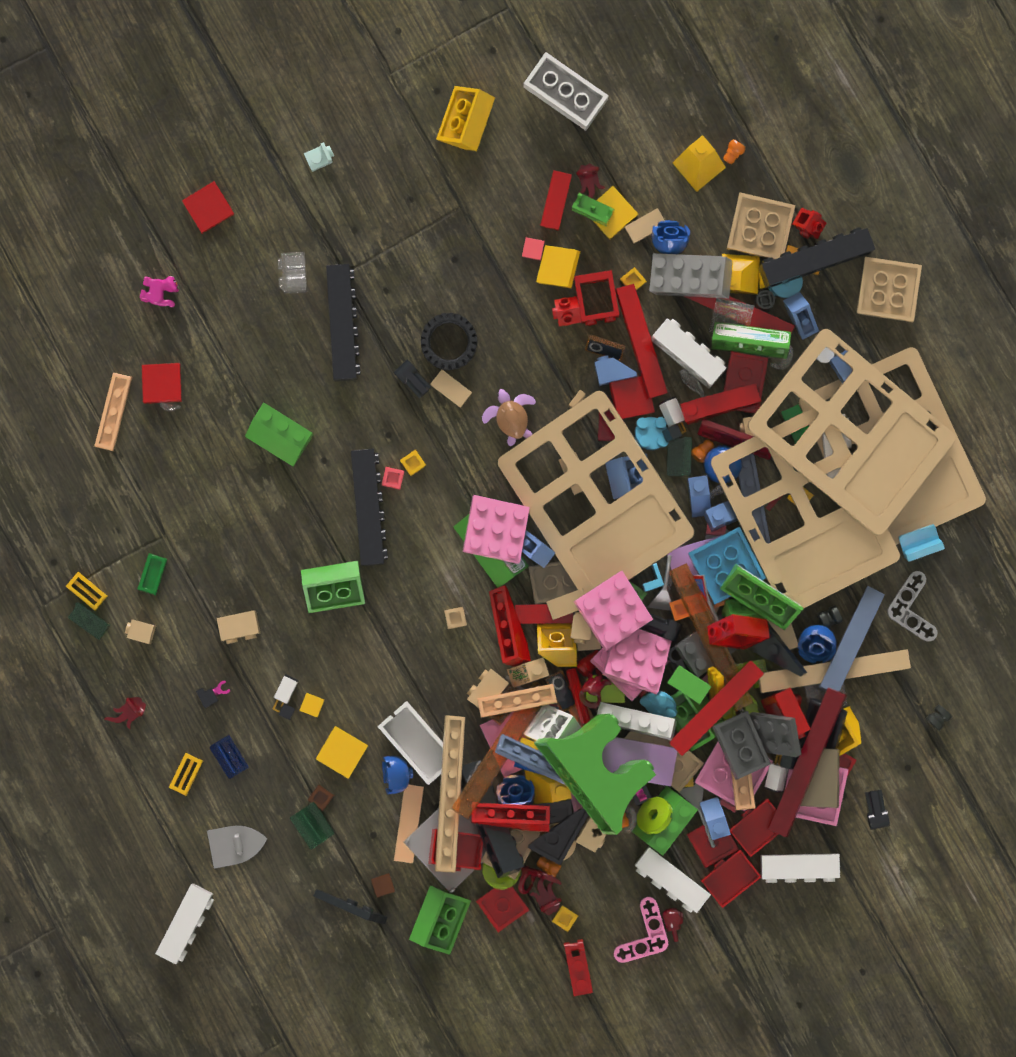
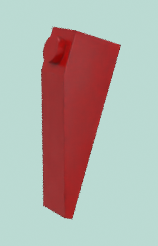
(720, 403)
(509, 631)
(513, 816)

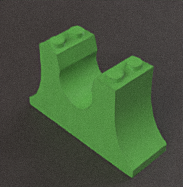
(581, 768)

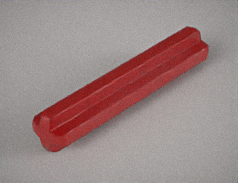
(576, 688)

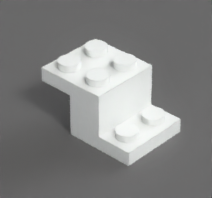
(551, 724)

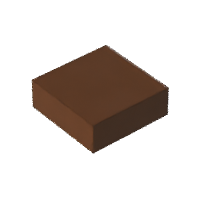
(321, 797)
(383, 885)

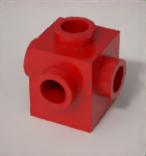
(809, 223)
(566, 311)

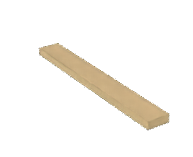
(815, 673)
(449, 793)

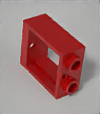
(595, 278)
(738, 631)
(785, 704)

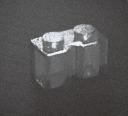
(293, 271)

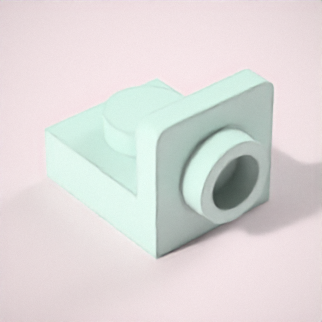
(319, 157)

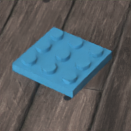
(718, 559)

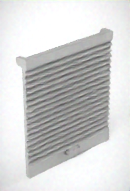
(420, 842)

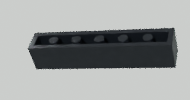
(816, 258)
(342, 322)
(368, 507)
(497, 840)

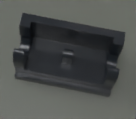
(558, 810)

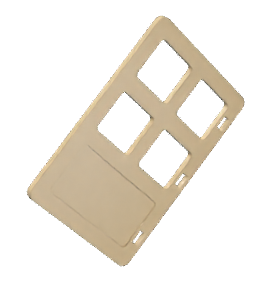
(887, 461)
(952, 484)
(621, 534)
(826, 550)

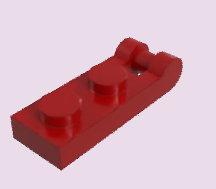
(578, 968)

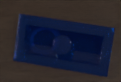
(229, 757)

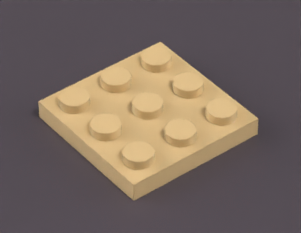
(760, 226)
(889, 289)

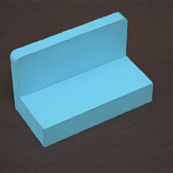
(920, 543)
(655, 583)

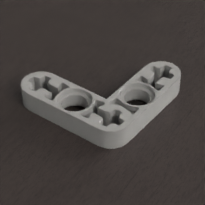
(906, 613)

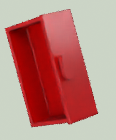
(753, 829)
(468, 850)
(730, 878)

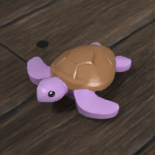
(510, 415)

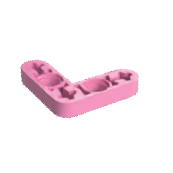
(652, 935)

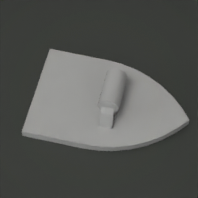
(234, 845)

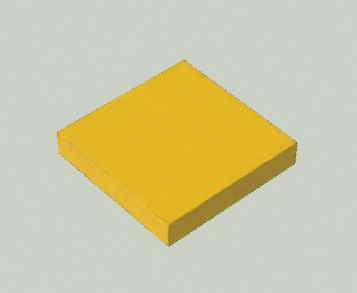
(622, 215)
(558, 266)
(341, 752)

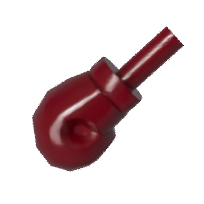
(673, 919)

